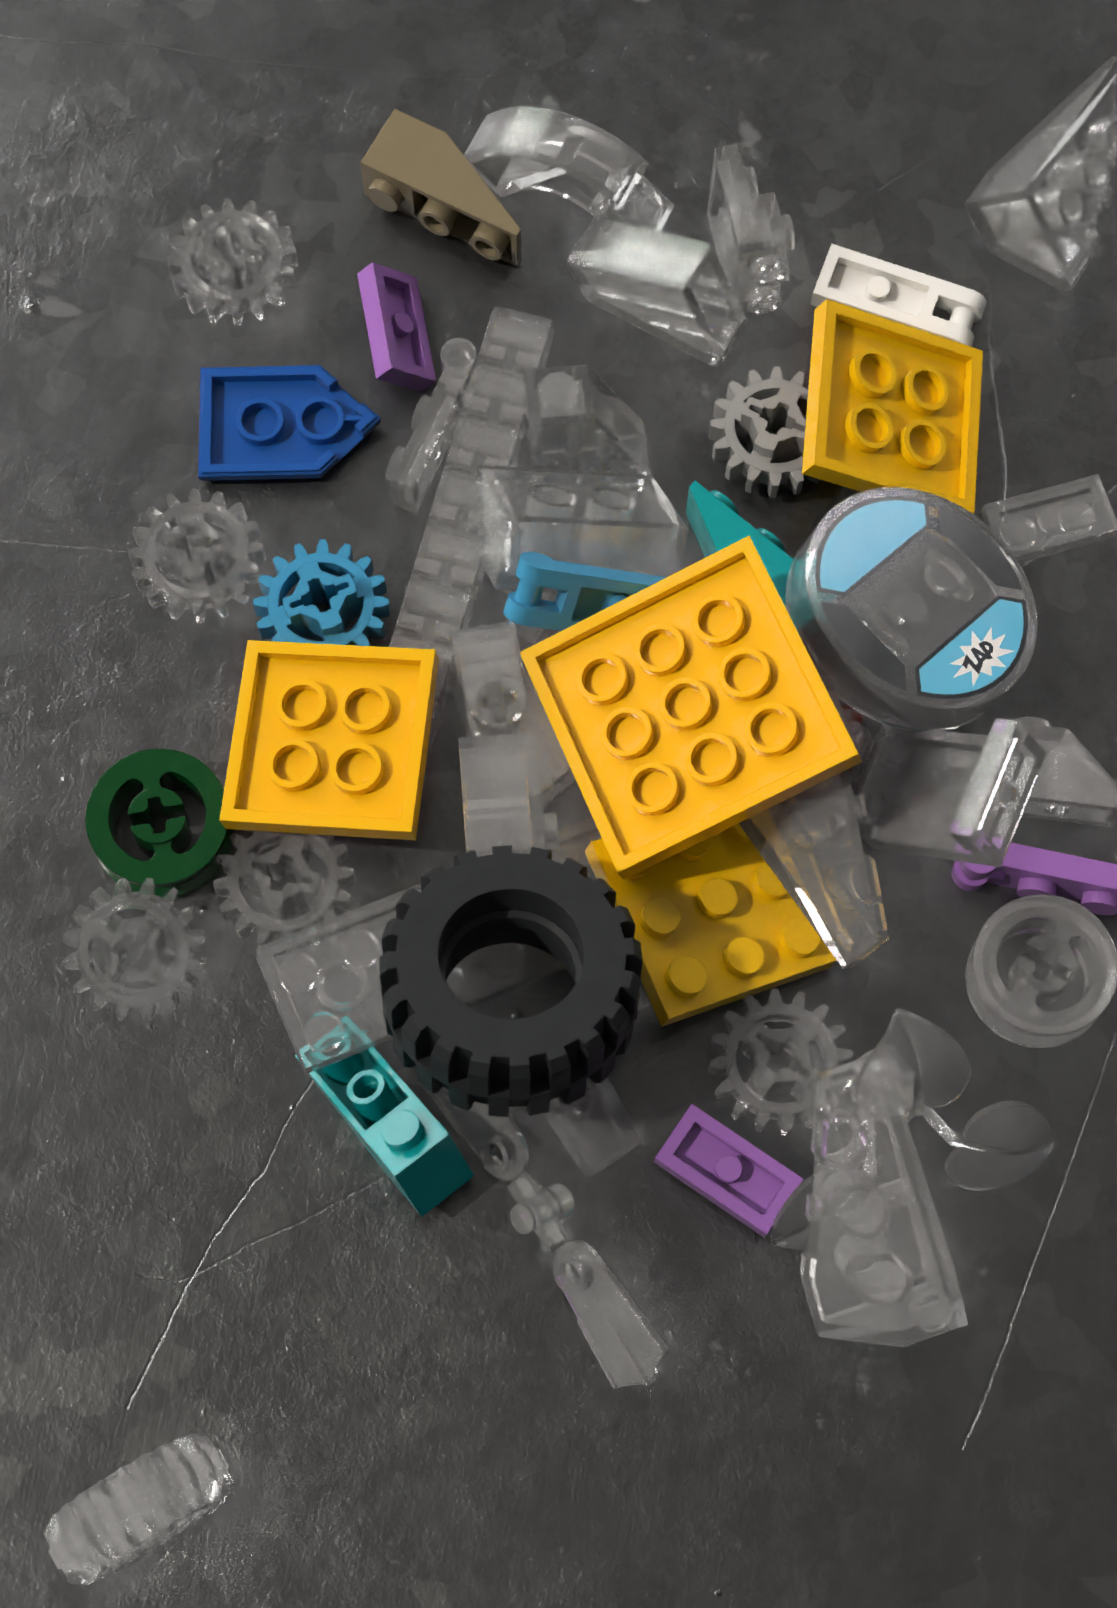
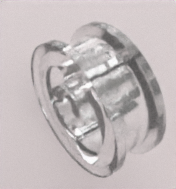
(1065, 932)

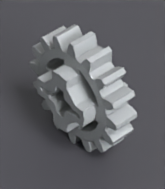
(753, 416)

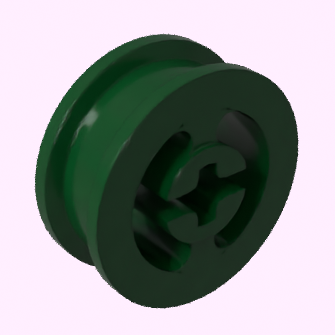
(147, 783)

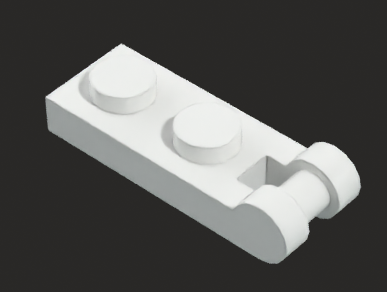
(898, 294)

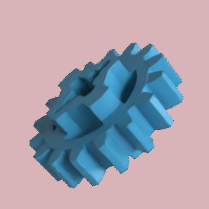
(299, 617)

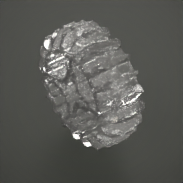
(138, 1508)

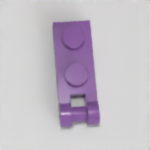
(1049, 873)

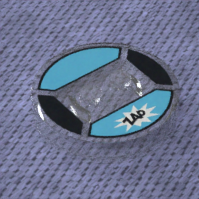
(912, 609)

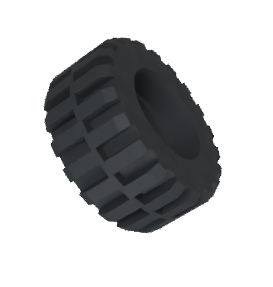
(525, 903)

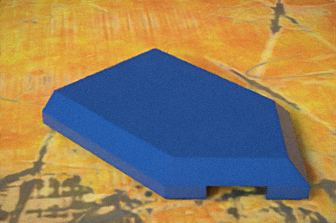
(276, 422)

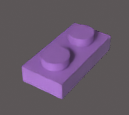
(396, 327)
(727, 1170)

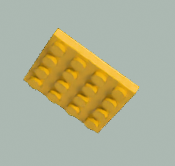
(688, 708)

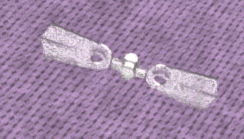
(605, 1312)

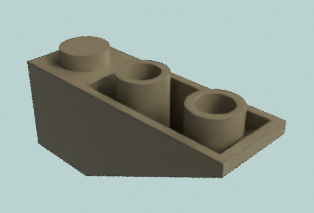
(429, 179)

